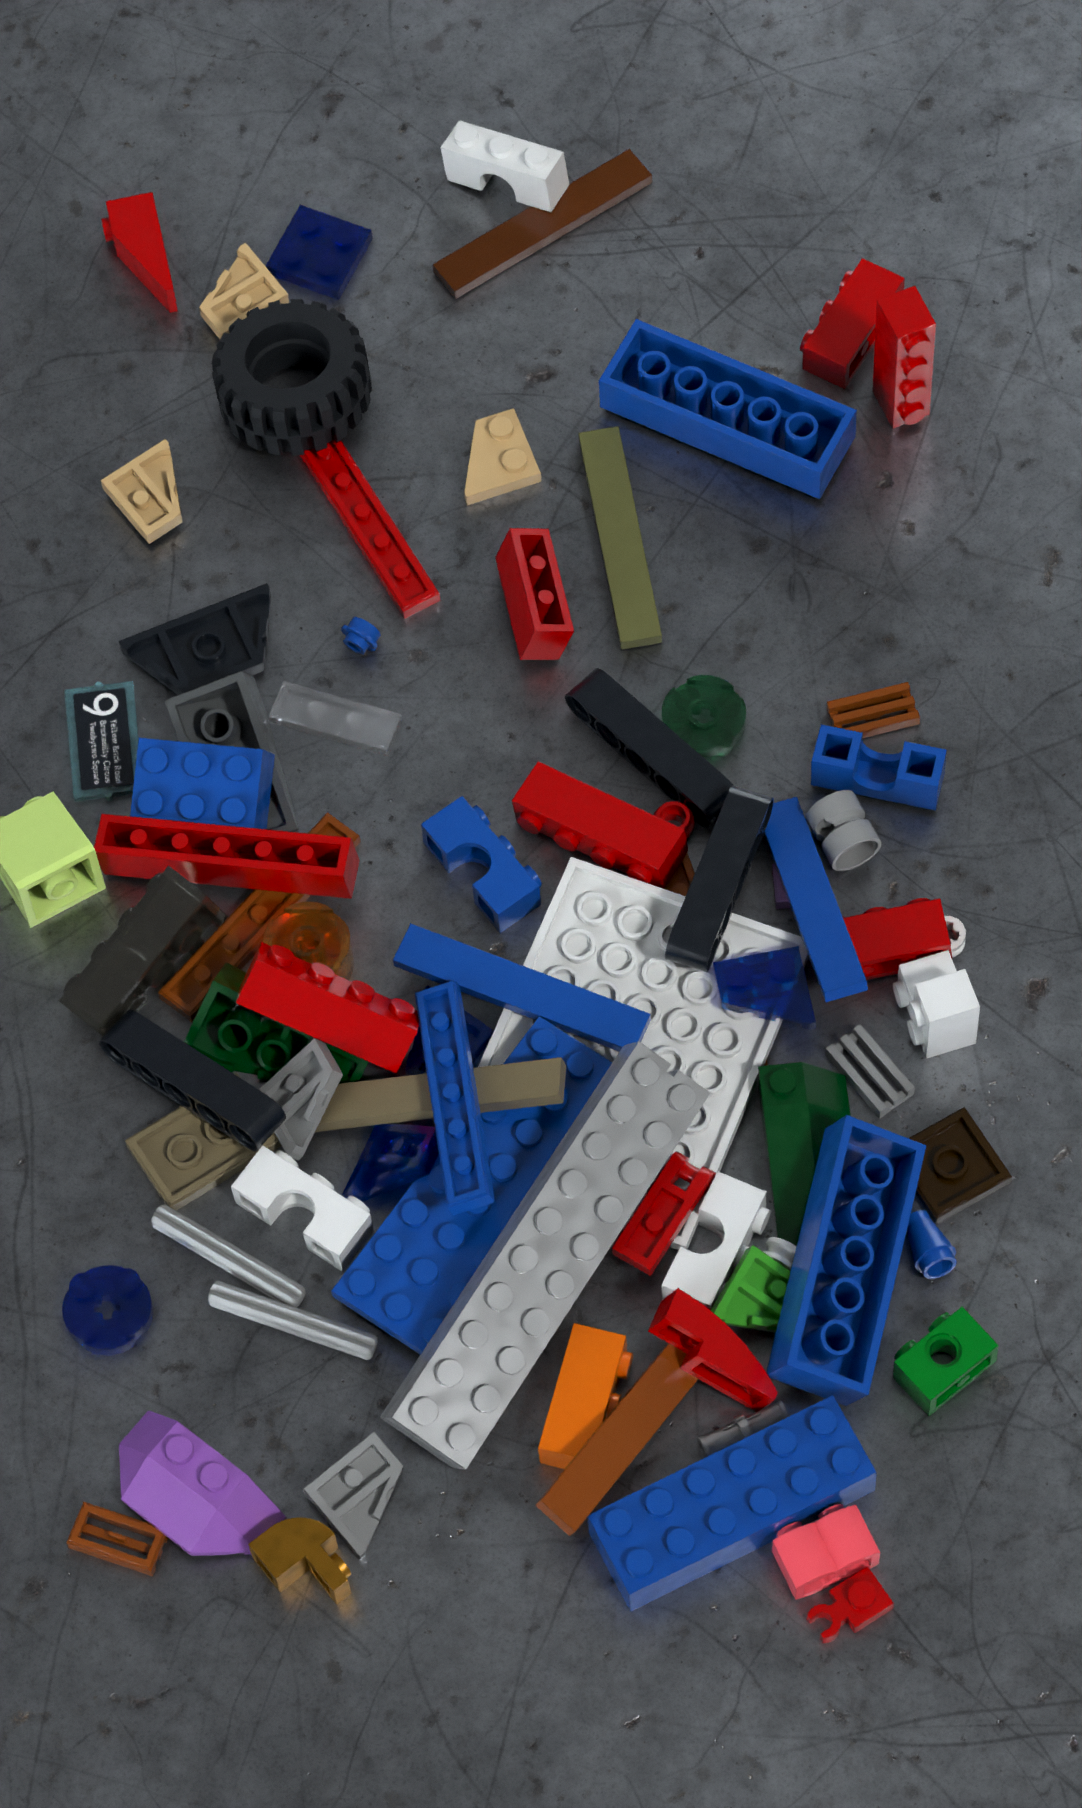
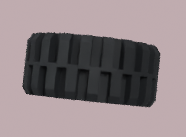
(282, 339)

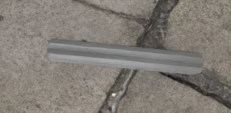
(227, 1256)
(292, 1320)

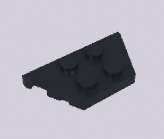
(206, 642)

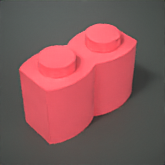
(825, 1550)

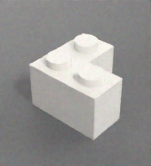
(939, 1004)

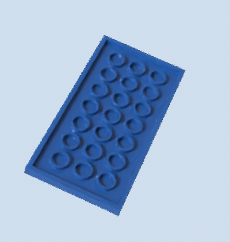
(427, 1255)

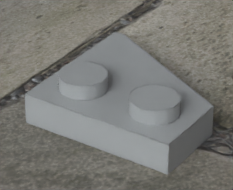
(303, 1093)
(357, 1491)

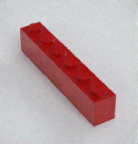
(228, 855)

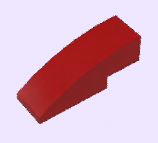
(712, 1350)

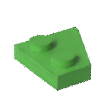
(753, 1292)

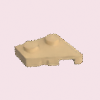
(239, 290)
(499, 458)

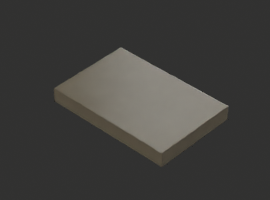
(188, 1156)

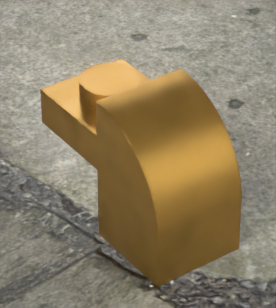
(301, 1546)

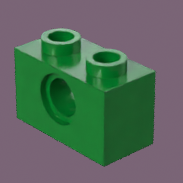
(935, 1383)

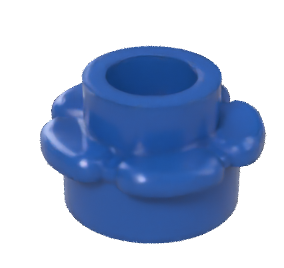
(360, 635)

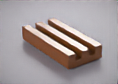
(871, 706)
(112, 1555)

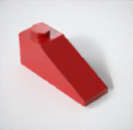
(140, 244)

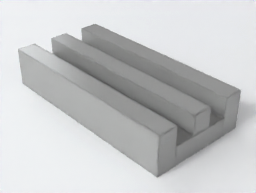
(848, 1043)

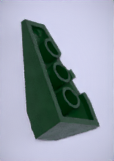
(250, 1041)
(795, 1110)

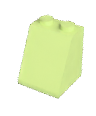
(46, 859)

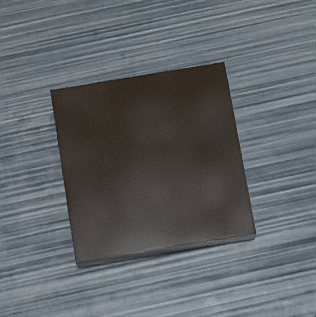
(957, 1166)

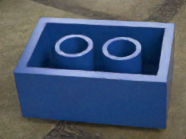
(202, 783)

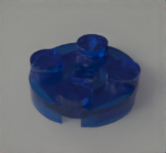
(103, 1284)

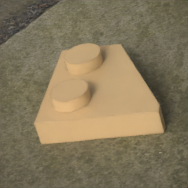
(147, 492)

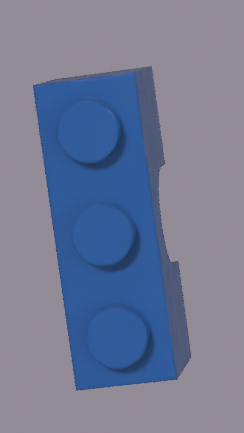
(906, 777)
(463, 836)

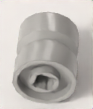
(843, 830)

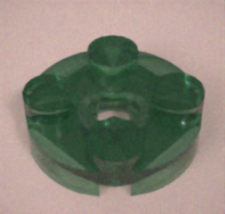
(725, 706)

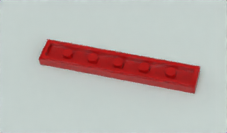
(372, 528)

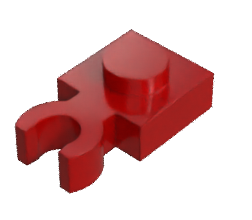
(855, 1602)

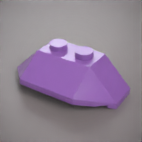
(191, 1490)

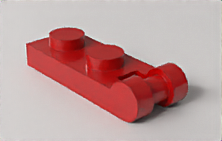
(662, 1214)

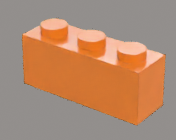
(583, 1392)

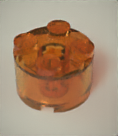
(314, 936)

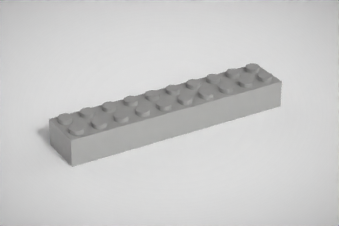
(545, 1256)

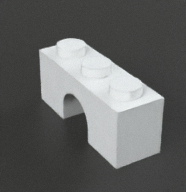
(532, 170)
(276, 1184)
(732, 1212)

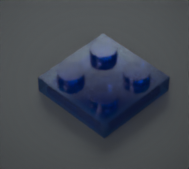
(319, 252)

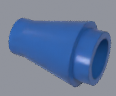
(929, 1247)

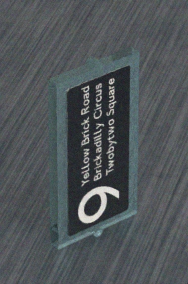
(102, 740)

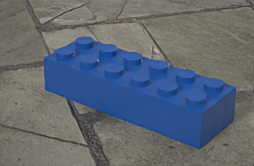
(727, 408)
(846, 1261)
(731, 1502)

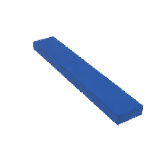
(813, 902)
(521, 989)
(454, 1098)

